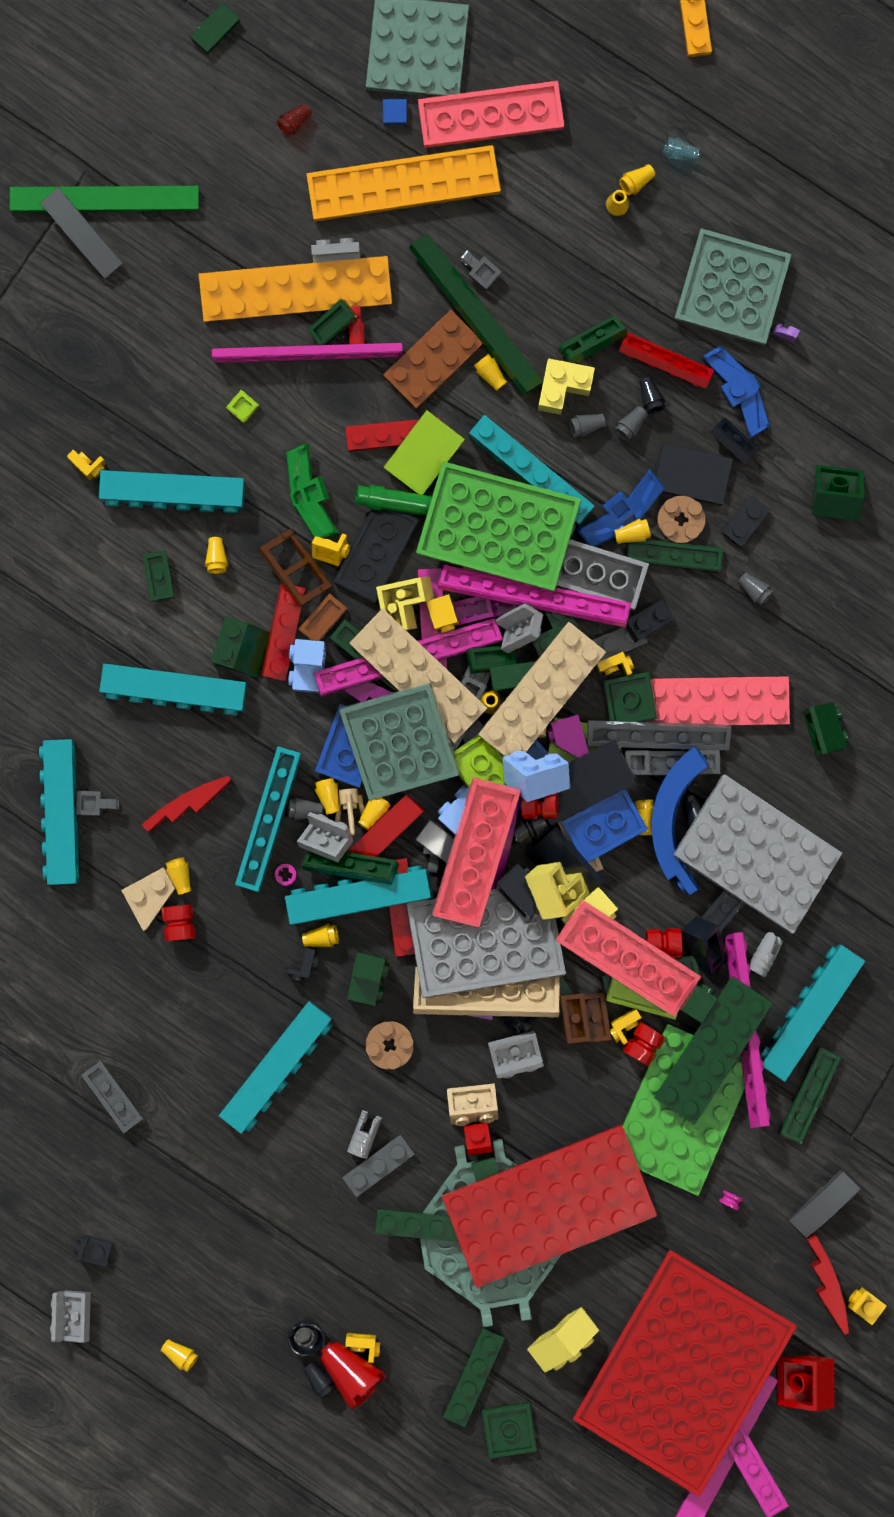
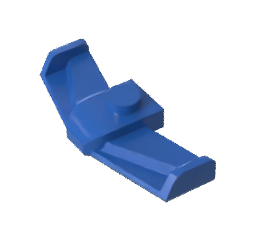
(739, 389)
(622, 511)

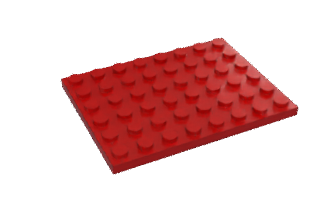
(684, 1372)

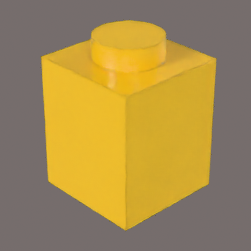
(442, 614)

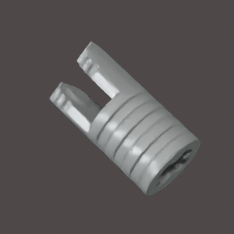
(765, 954)
(362, 1140)

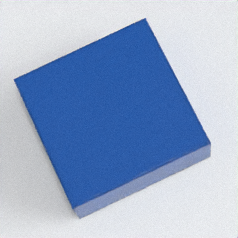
(394, 112)

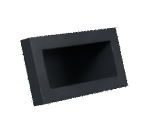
(516, 891)
(704, 944)

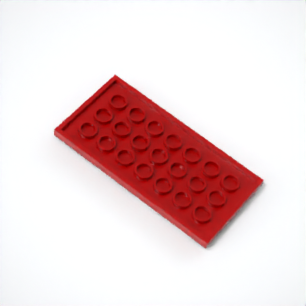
(548, 1205)

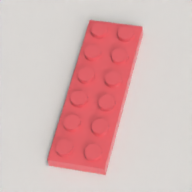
(491, 114)
(723, 700)
(476, 852)
(628, 958)

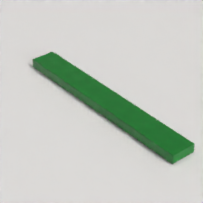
(110, 198)

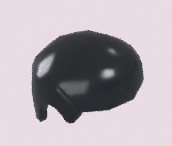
(306, 1338)

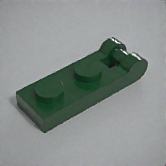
(593, 340)

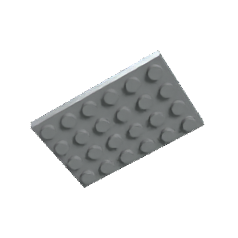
(757, 854)
(471, 958)

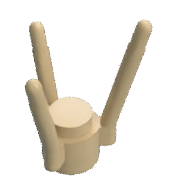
(349, 799)

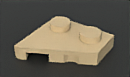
(149, 896)

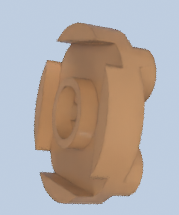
(673, 508)
(392, 1058)

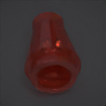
(292, 120)

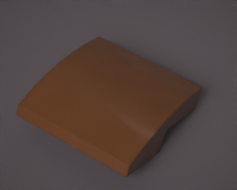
(585, 1018)

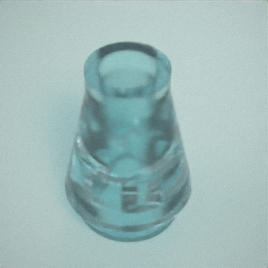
(680, 150)

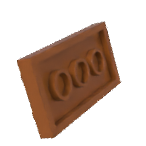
(433, 359)

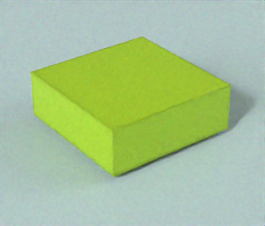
(242, 406)

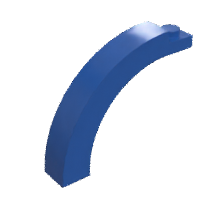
(664, 816)

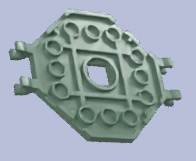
(448, 1263)

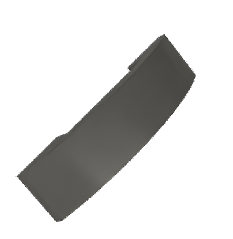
(662, 761)

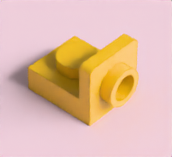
(82, 463)
(330, 551)
(611, 664)
(626, 1021)
(866, 1305)
(359, 1342)

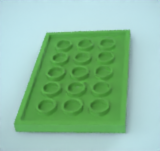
(498, 526)
(667, 1142)

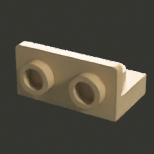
(472, 1104)

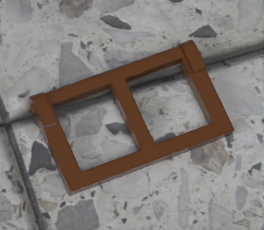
(283, 575)

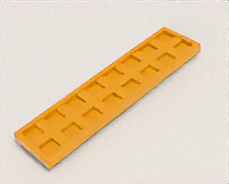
(403, 183)
(294, 288)

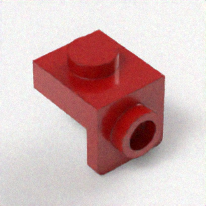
(477, 1139)

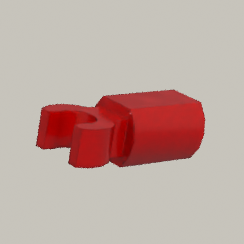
(356, 329)

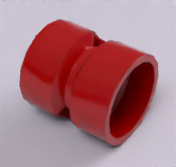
(545, 806)
(178, 922)
(668, 942)
(644, 1044)

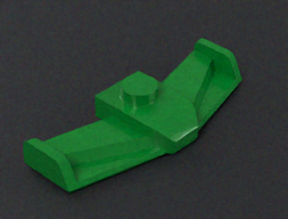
(308, 493)

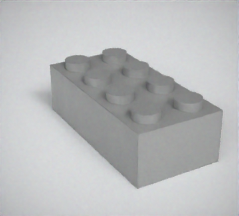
(602, 573)

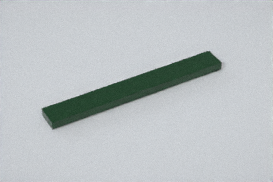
(475, 314)

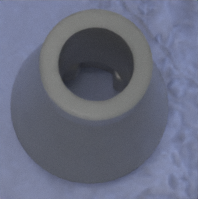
(586, 424)
(629, 425)
(756, 589)
(300, 808)

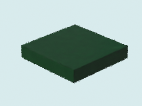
(631, 698)
(509, 1430)

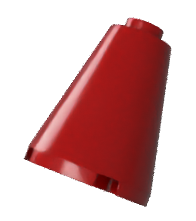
(351, 1373)

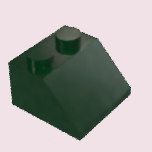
(838, 493)
(240, 647)
(825, 728)

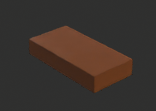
(323, 618)

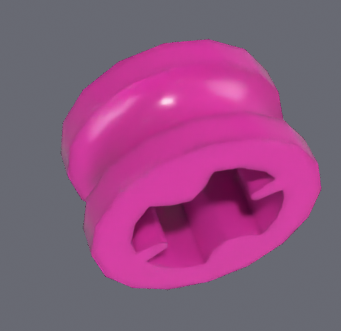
(291, 870)
(730, 1200)

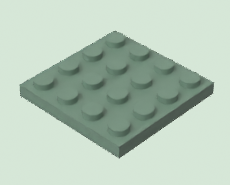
(417, 47)
(732, 287)
(400, 741)

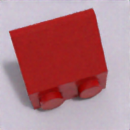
(806, 1382)

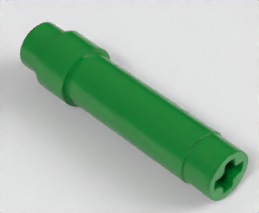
(380, 498)

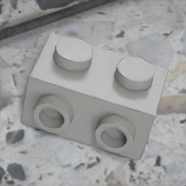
(345, 250)
(520, 626)
(325, 837)
(516, 1054)
(70, 1316)

